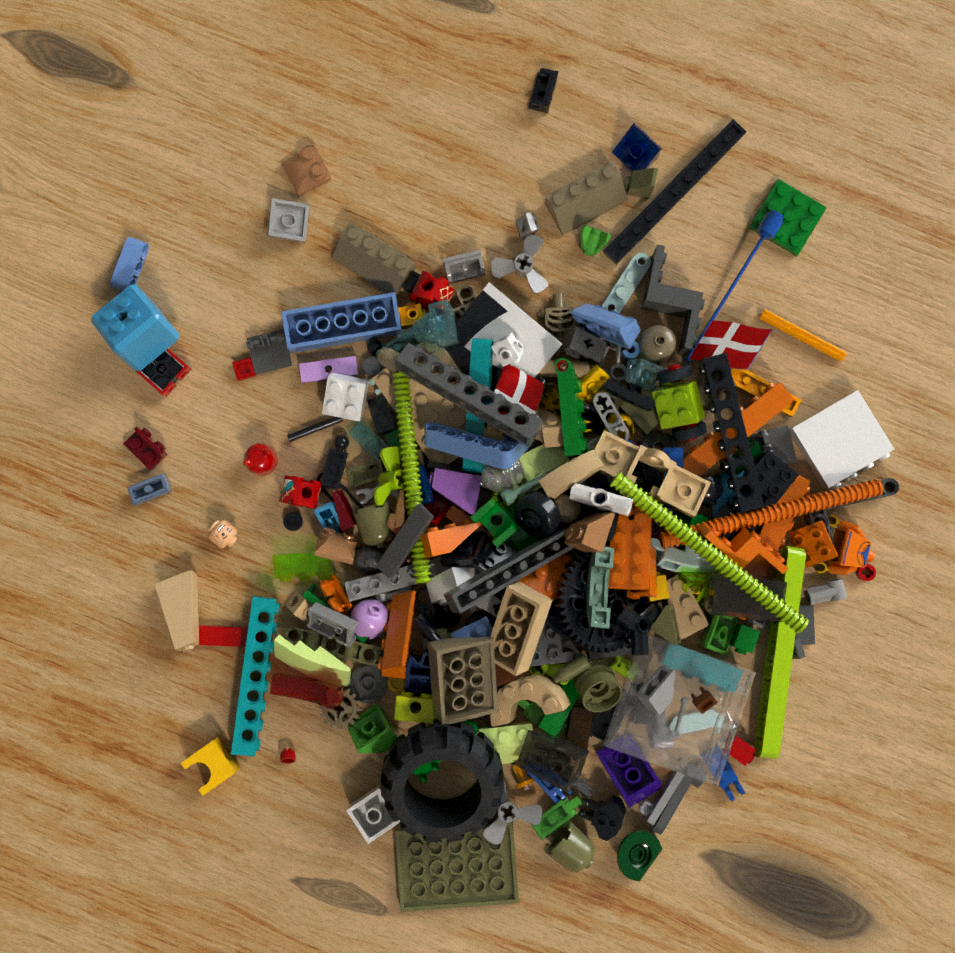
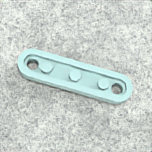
(627, 283)

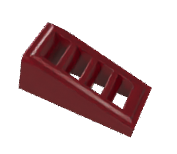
(343, 510)

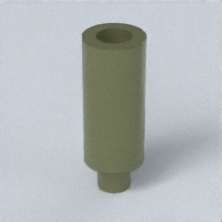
(572, 669)

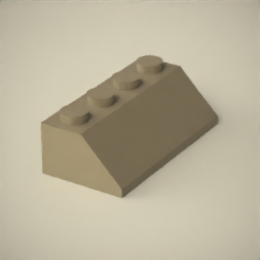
(586, 198)
(373, 259)

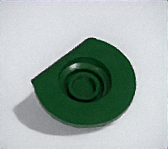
(637, 854)

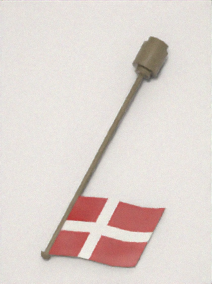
(513, 383)

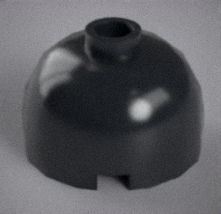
(714, 491)

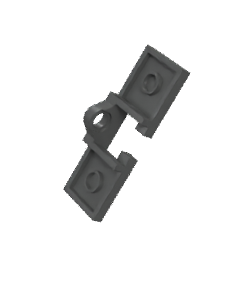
(550, 649)

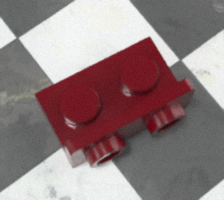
(145, 448)

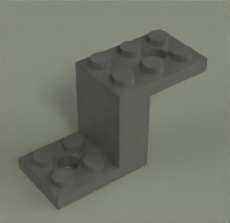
(673, 301)

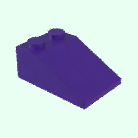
(630, 775)

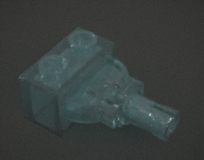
(434, 327)

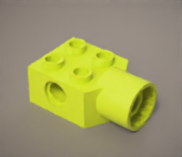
(405, 711)

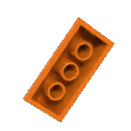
(398, 637)

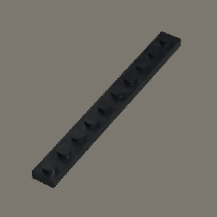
(674, 192)

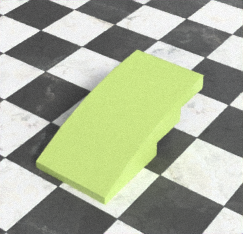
(316, 664)

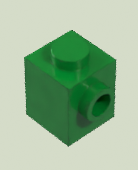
(744, 639)

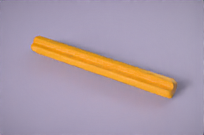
(803, 335)

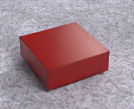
(243, 369)

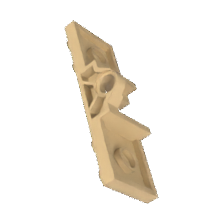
(679, 488)

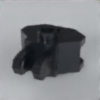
(607, 816)

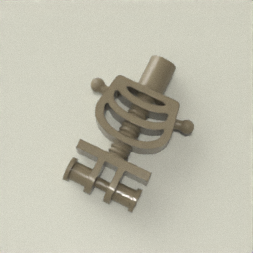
(561, 312)

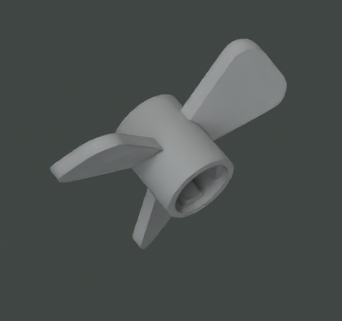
(503, 267)
(530, 814)

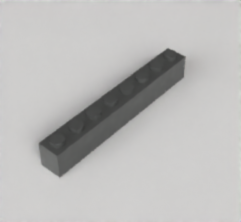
(507, 571)

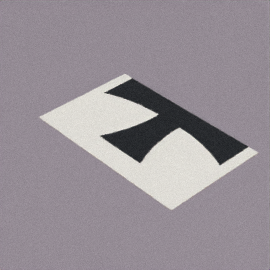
(493, 318)

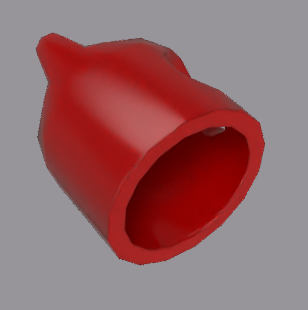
(260, 459)

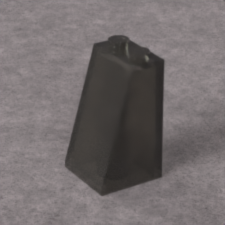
(731, 601)

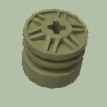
(598, 686)

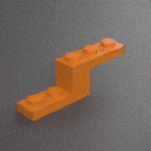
(743, 547)

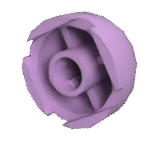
(371, 618)

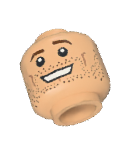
(222, 534)

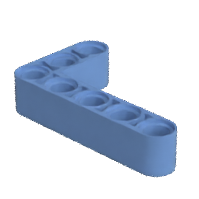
(472, 446)

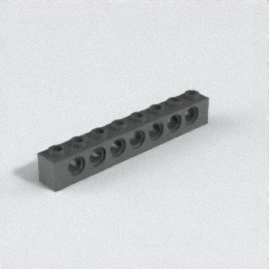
(473, 404)

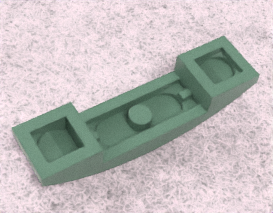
(597, 588)

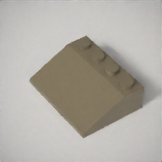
(462, 678)

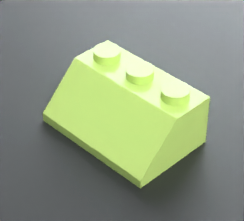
(508, 739)

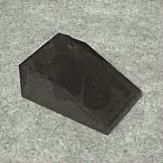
(552, 759)

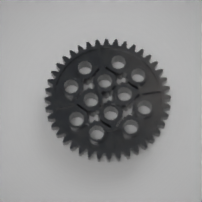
(574, 588)

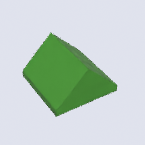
(719, 633)

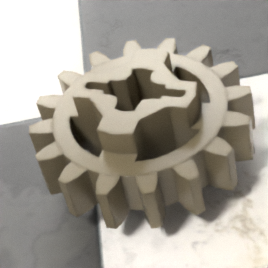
(340, 716)

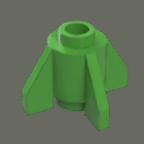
(593, 240)

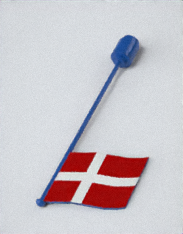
(737, 340)

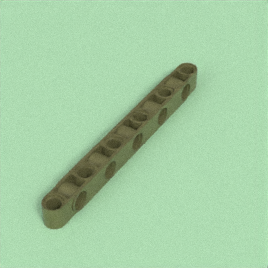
(355, 652)

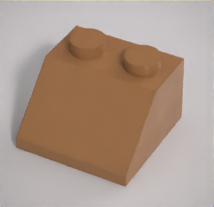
(590, 532)

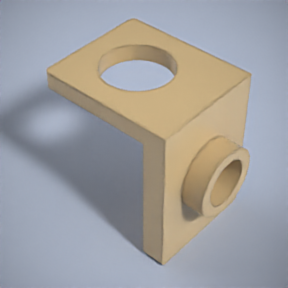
(301, 608)

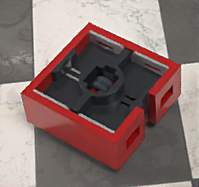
(172, 369)

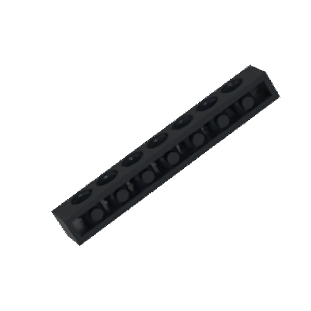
(726, 384)

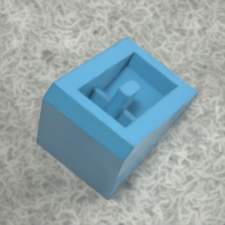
(328, 516)

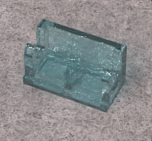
(643, 373)

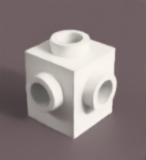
(507, 350)

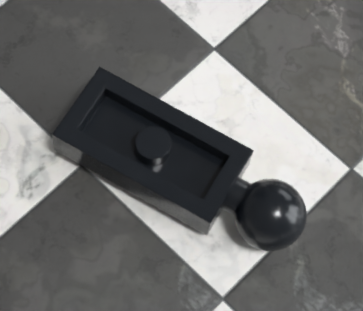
(335, 464)

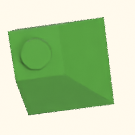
(373, 731)

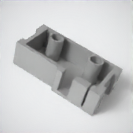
(331, 622)

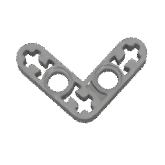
(612, 428)

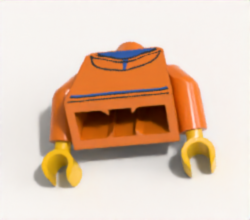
(851, 548)

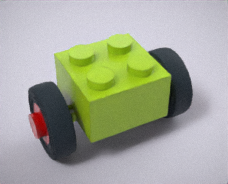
(679, 403)

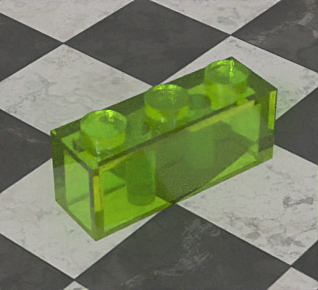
(302, 566)

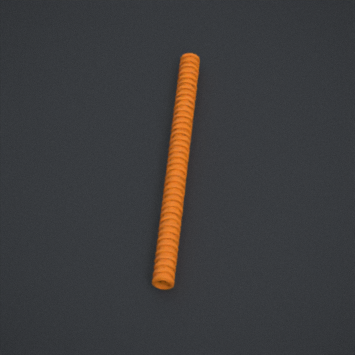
(785, 510)

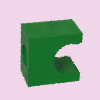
(499, 531)

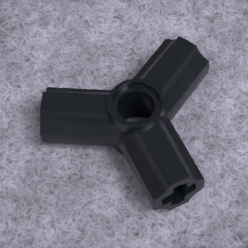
(637, 624)

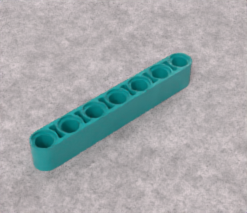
(481, 372)

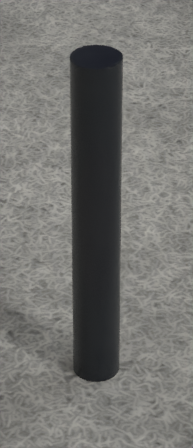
(314, 428)

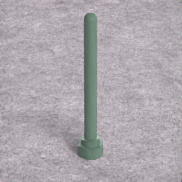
(510, 495)

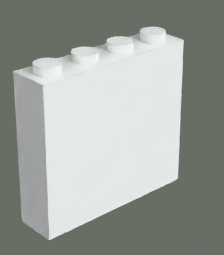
(841, 440)

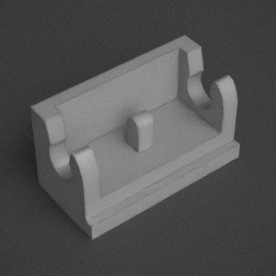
(464, 266)

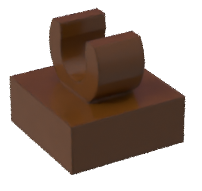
(703, 701)

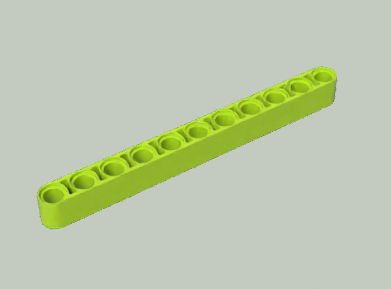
(779, 661)

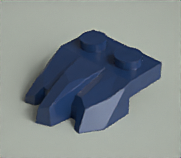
(418, 674)

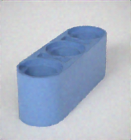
(129, 263)

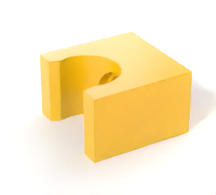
(217, 759)

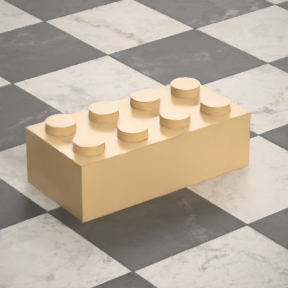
(519, 627)

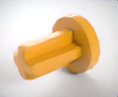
(522, 777)

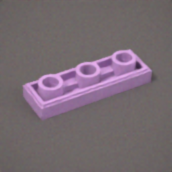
(316, 370)

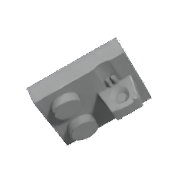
(288, 220)

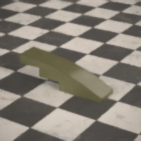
(370, 471)

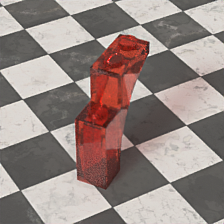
(307, 689)

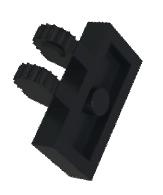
(597, 424)

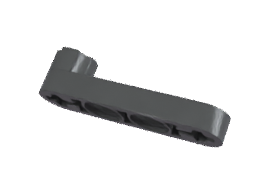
(667, 813)

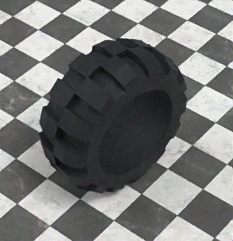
(439, 817)

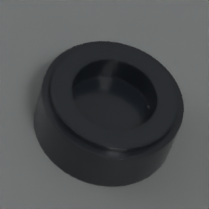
(293, 521)

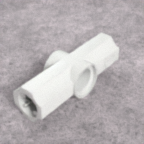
(589, 495)

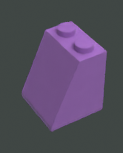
(457, 488)

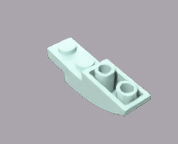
(678, 560)

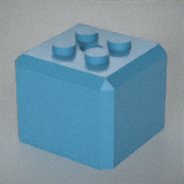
(135, 327)

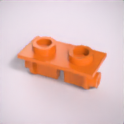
(339, 600)

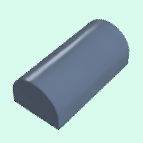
(149, 489)

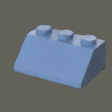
(607, 324)

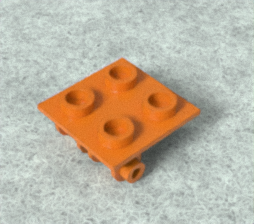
(815, 541)

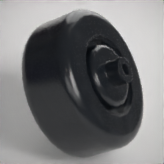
(537, 514)

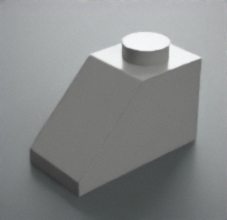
(658, 690)

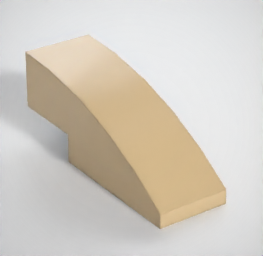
(572, 472)

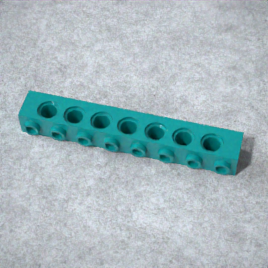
(242, 745)

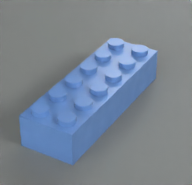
(341, 322)

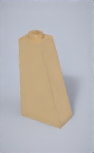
(180, 607)

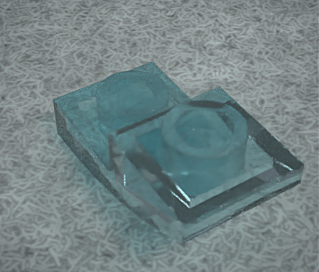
(368, 439)

